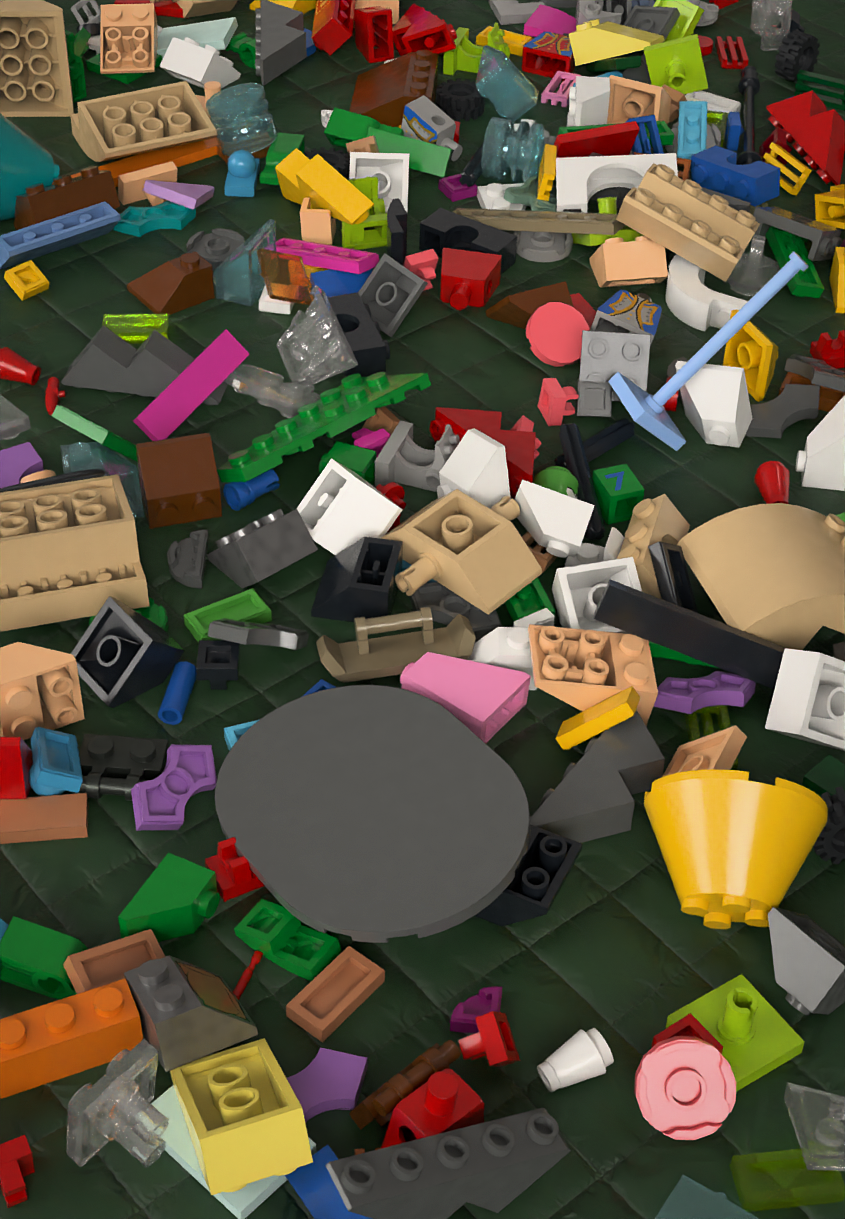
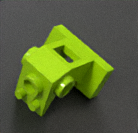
(467, 55)
(354, 235)

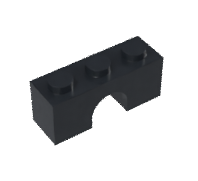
(455, 231)
(361, 334)

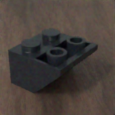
(360, 581)
(535, 880)

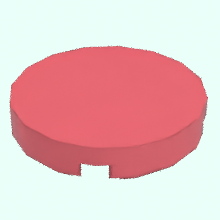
(556, 334)
(685, 1087)

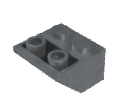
(263, 548)

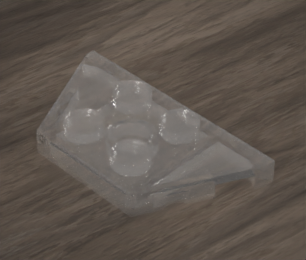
(315, 343)

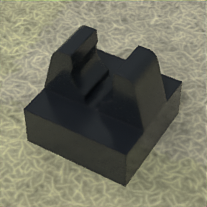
(218, 662)

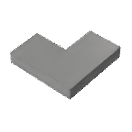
(513, 12)

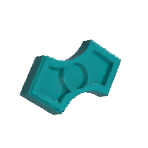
(141, 220)

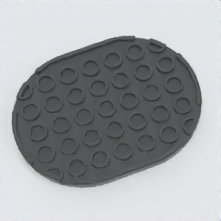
(373, 813)

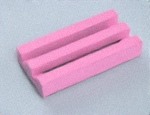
(563, 93)

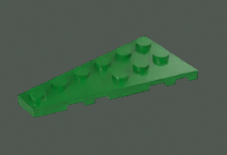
(332, 414)

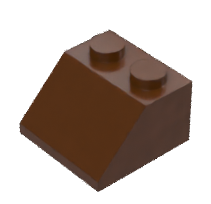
(179, 480)

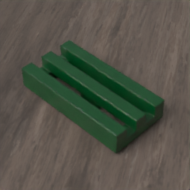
(829, 97)

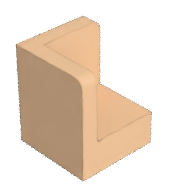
(316, 224)

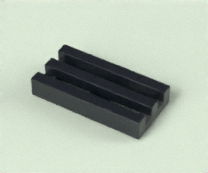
(672, 575)

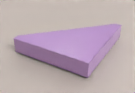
(180, 193)

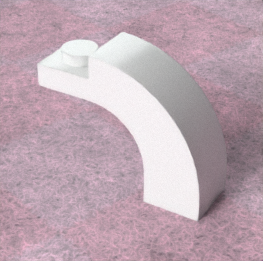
(695, 302)

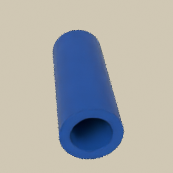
(177, 693)

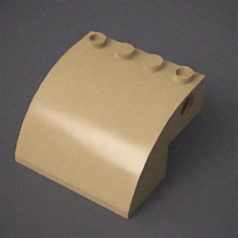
(772, 570)

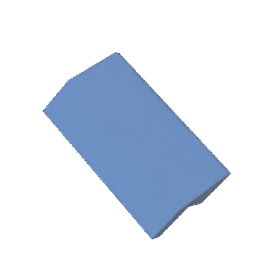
(57, 234)

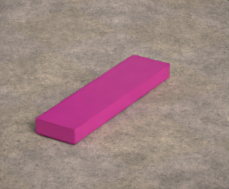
(329, 256)
(191, 387)

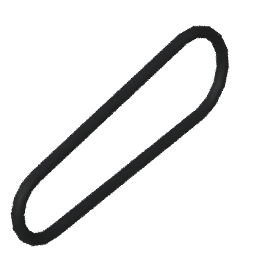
(78, 475)

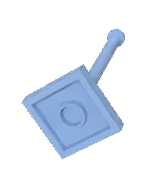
(649, 409)

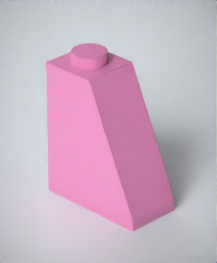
(474, 692)

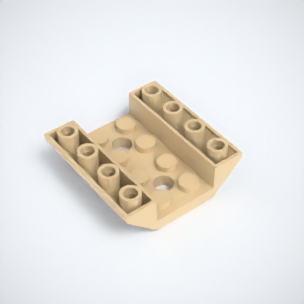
(688, 221)

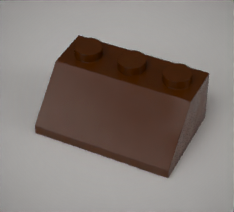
(65, 196)

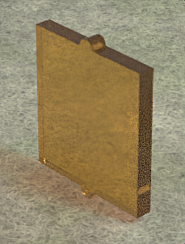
(285, 277)

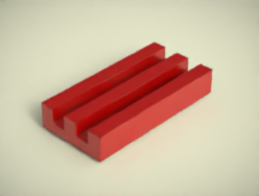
(731, 45)

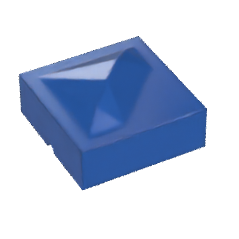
(733, 131)

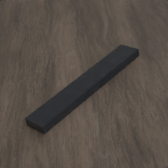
(690, 633)

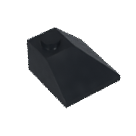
(124, 654)

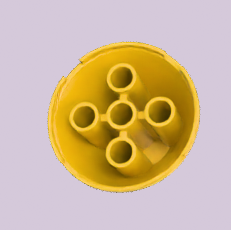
(732, 841)

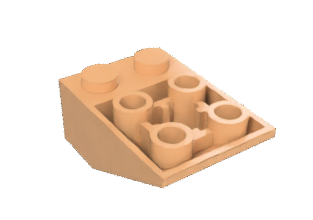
(128, 38)
(592, 666)

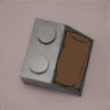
(186, 1010)

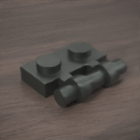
(118, 762)

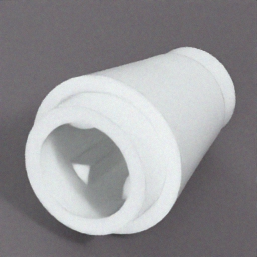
(576, 1060)

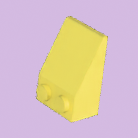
(605, 40)
(241, 1116)

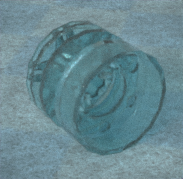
(242, 118)
(511, 150)

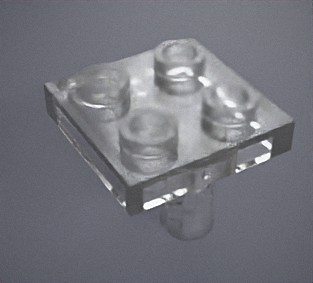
(119, 1110)

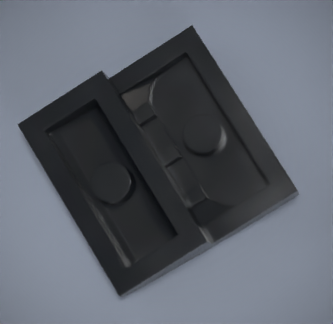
(397, 231)

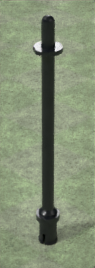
(749, 87)

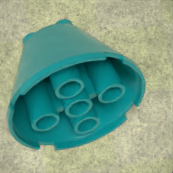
(21, 166)

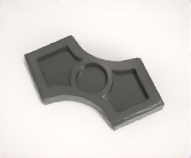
(816, 371)
(792, 405)
(447, 605)
(258, 633)

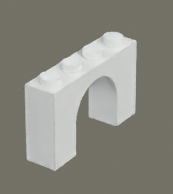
(584, 176)

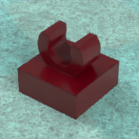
(778, 137)

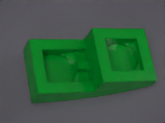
(286, 941)

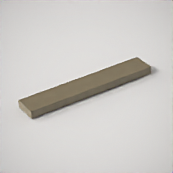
(545, 221)

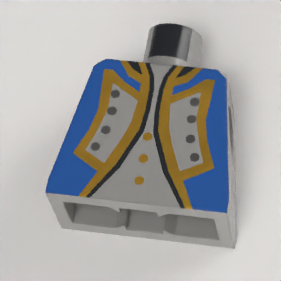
(430, 124)
(628, 314)

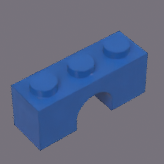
(718, 172)

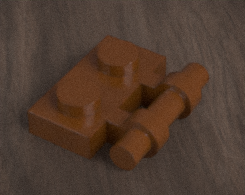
(383, 1100)

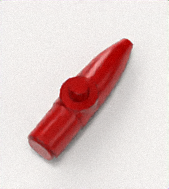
(53, 394)

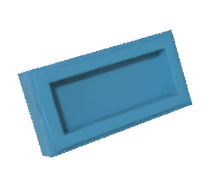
(242, 174)
(55, 763)

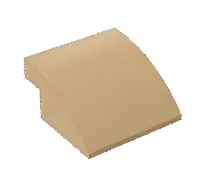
(34, 60)
(140, 122)
(67, 552)

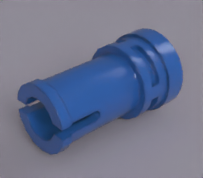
(244, 493)

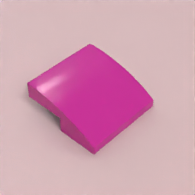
(549, 20)

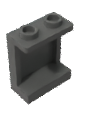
(823, 236)

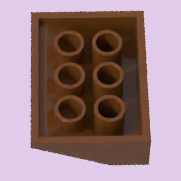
(389, 87)

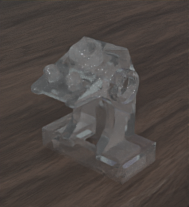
(766, 17)

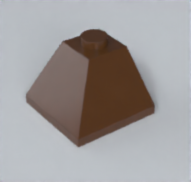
(175, 284)
(519, 307)

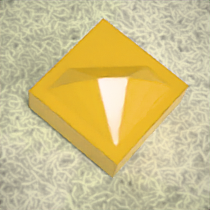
(26, 280)

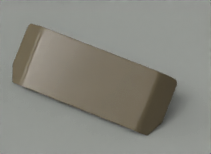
(391, 654)

